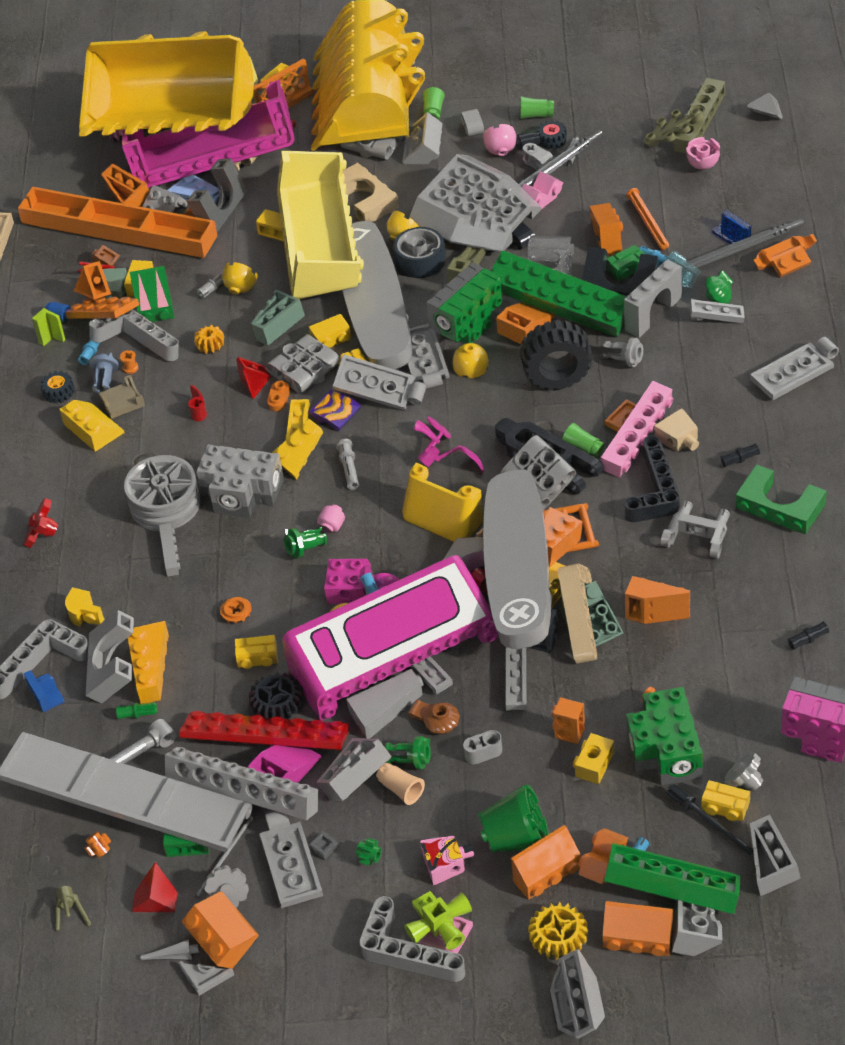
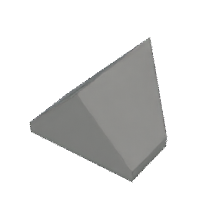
(766, 105)

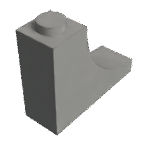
(469, 550)

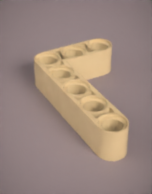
(572, 583)

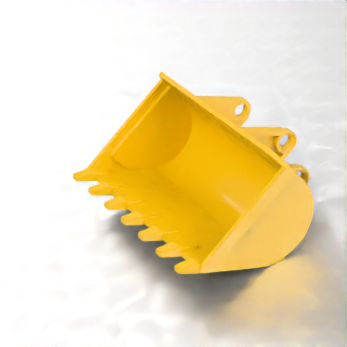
(365, 75)
(165, 84)

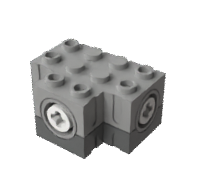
(239, 479)

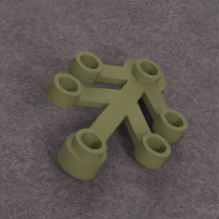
(667, 134)

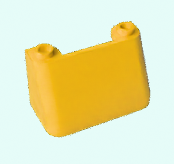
(440, 509)

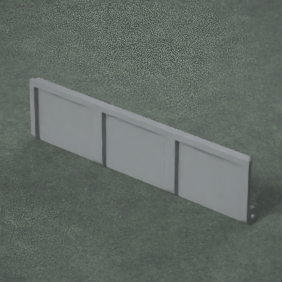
(124, 791)

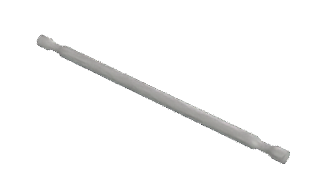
(227, 851)

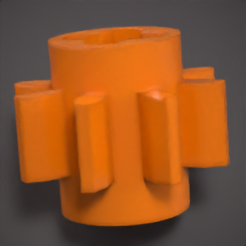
(97, 844)

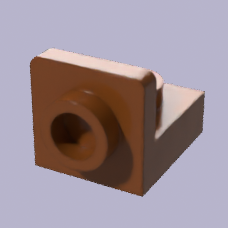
(105, 256)

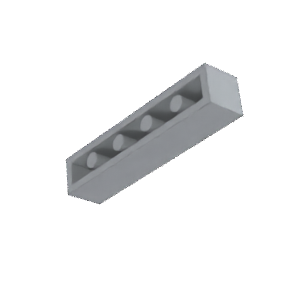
(169, 549)

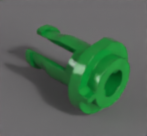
(297, 542)
(417, 752)

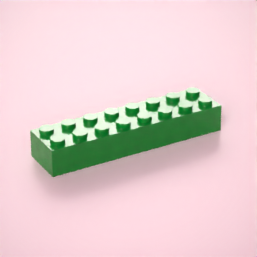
(560, 293)

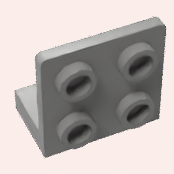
(163, 200)

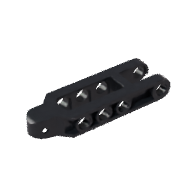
(572, 455)

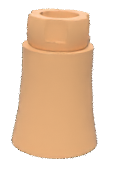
(401, 783)

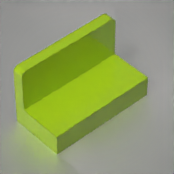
(47, 327)

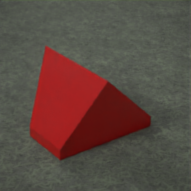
(252, 375)
(155, 893)

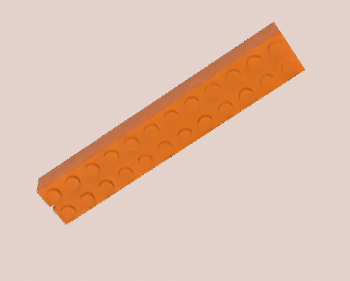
(118, 222)

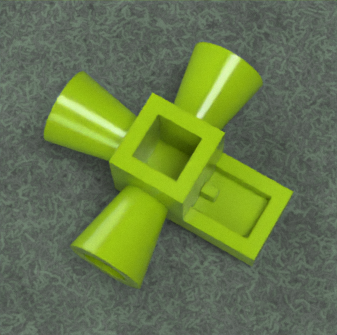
(438, 919)

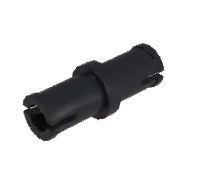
(740, 455)
(808, 635)

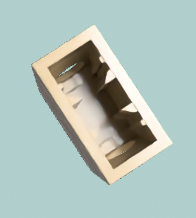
(677, 431)

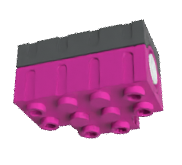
(817, 717)

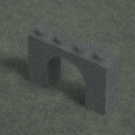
(231, 192)

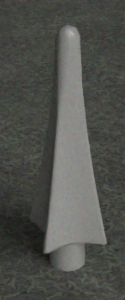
(179, 951)

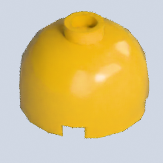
(397, 224)
(238, 278)
(470, 360)

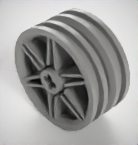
(162, 492)

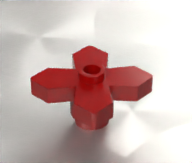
(40, 523)

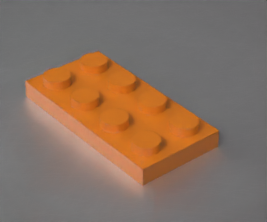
(102, 308)

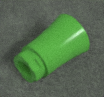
(432, 101)
(536, 108)
(583, 440)

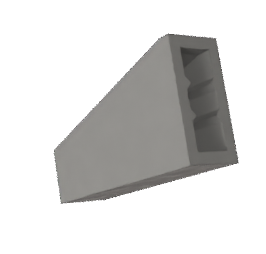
(384, 702)

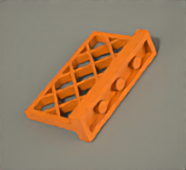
(297, 92)

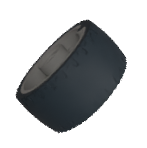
(419, 252)

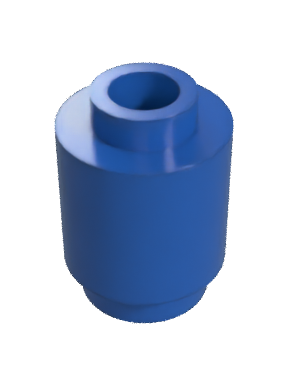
(59, 309)

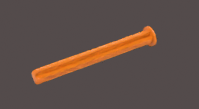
(633, 195)

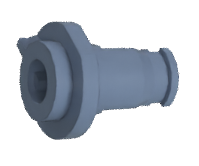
(103, 366)

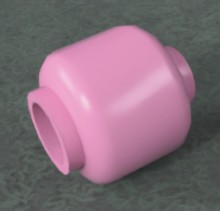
(331, 518)

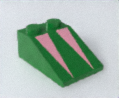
(153, 293)

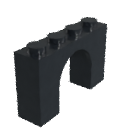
(596, 264)

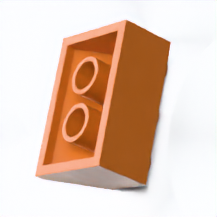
(545, 863)
(637, 928)
(220, 929)

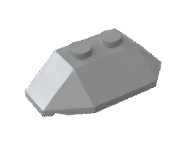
(576, 996)

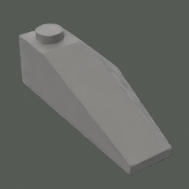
(694, 929)

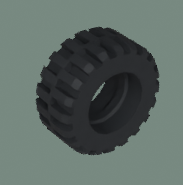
(553, 338)

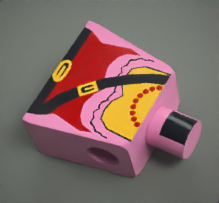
(444, 857)

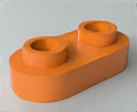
(278, 396)

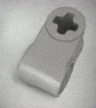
(536, 156)

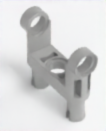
(686, 523)

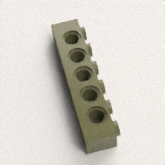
(708, 101)

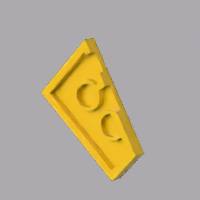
(298, 447)

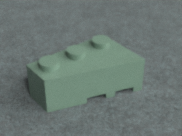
(277, 317)

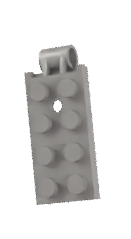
(426, 352)
(789, 370)
(371, 383)
(291, 869)

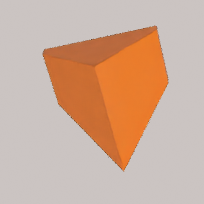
(92, 282)

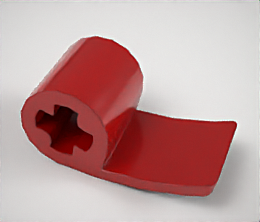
(197, 405)

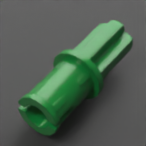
(136, 710)

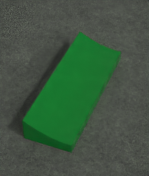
(673, 878)

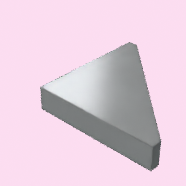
(204, 976)

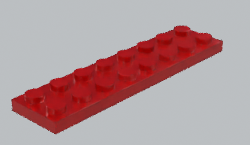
(265, 731)

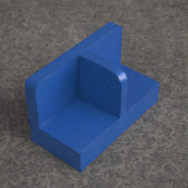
(44, 690)

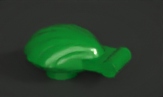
(719, 288)

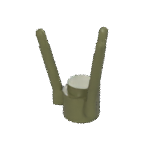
(65, 900)

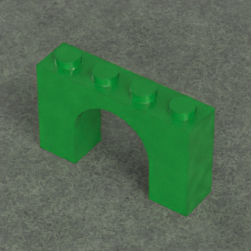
(796, 516)

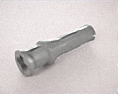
(347, 458)

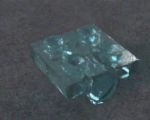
(689, 272)

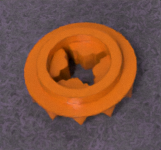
(232, 605)

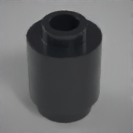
(527, 137)

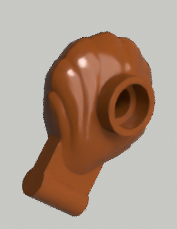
(438, 717)

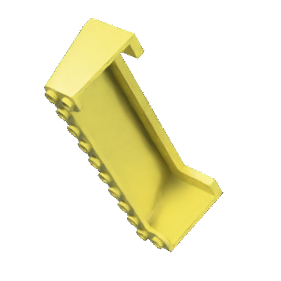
(317, 224)

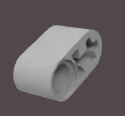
(472, 122)
(482, 747)

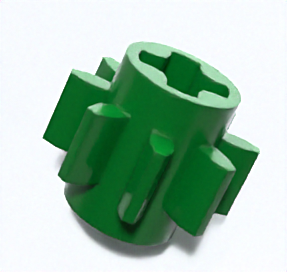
(368, 851)

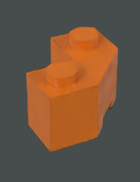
(594, 864)

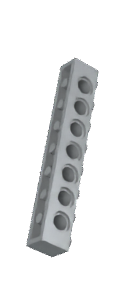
(242, 783)

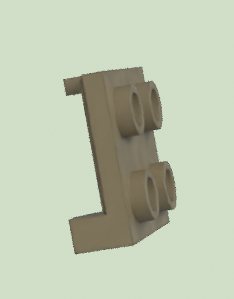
(122, 398)

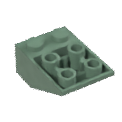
(602, 618)

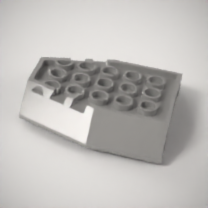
(472, 221)

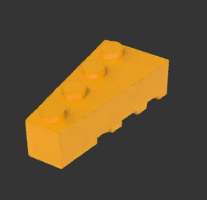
(148, 654)

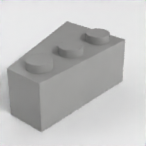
(352, 767)
(772, 857)

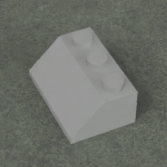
(423, 141)

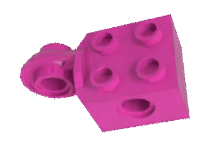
(344, 581)

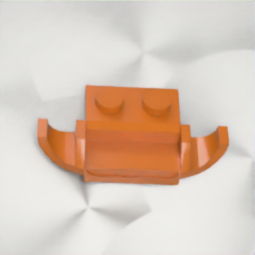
(786, 255)

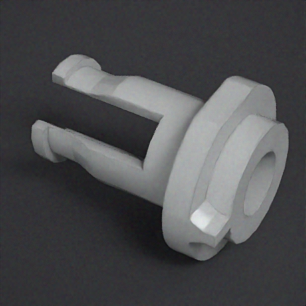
(630, 352)

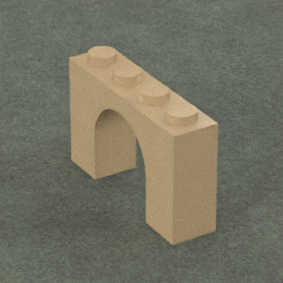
(379, 203)

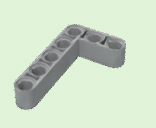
(138, 328)
(35, 647)
(404, 949)

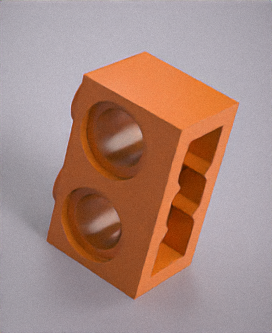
(568, 720)

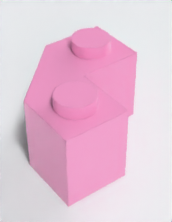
(544, 189)

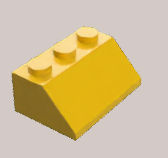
(89, 424)

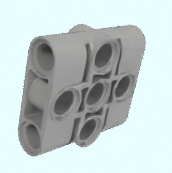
(378, 148)
(303, 363)
(556, 471)

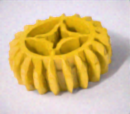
(547, 938)

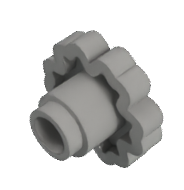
(745, 773)
(229, 882)

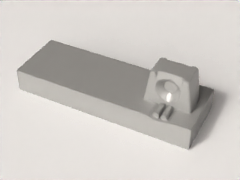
(716, 311)

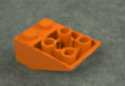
(519, 319)
(655, 601)

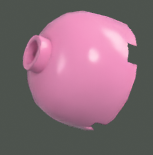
(500, 140)
(703, 153)

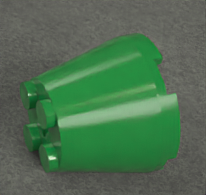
(514, 821)

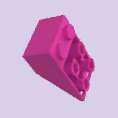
(286, 761)

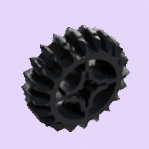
(274, 693)

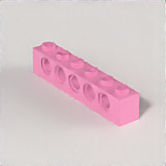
(636, 427)

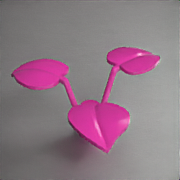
(431, 453)

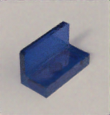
(732, 228)

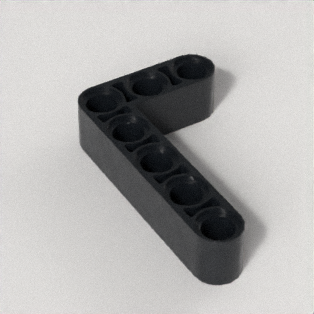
(666, 498)

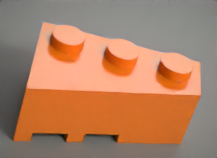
(125, 186)
(607, 227)
(561, 533)

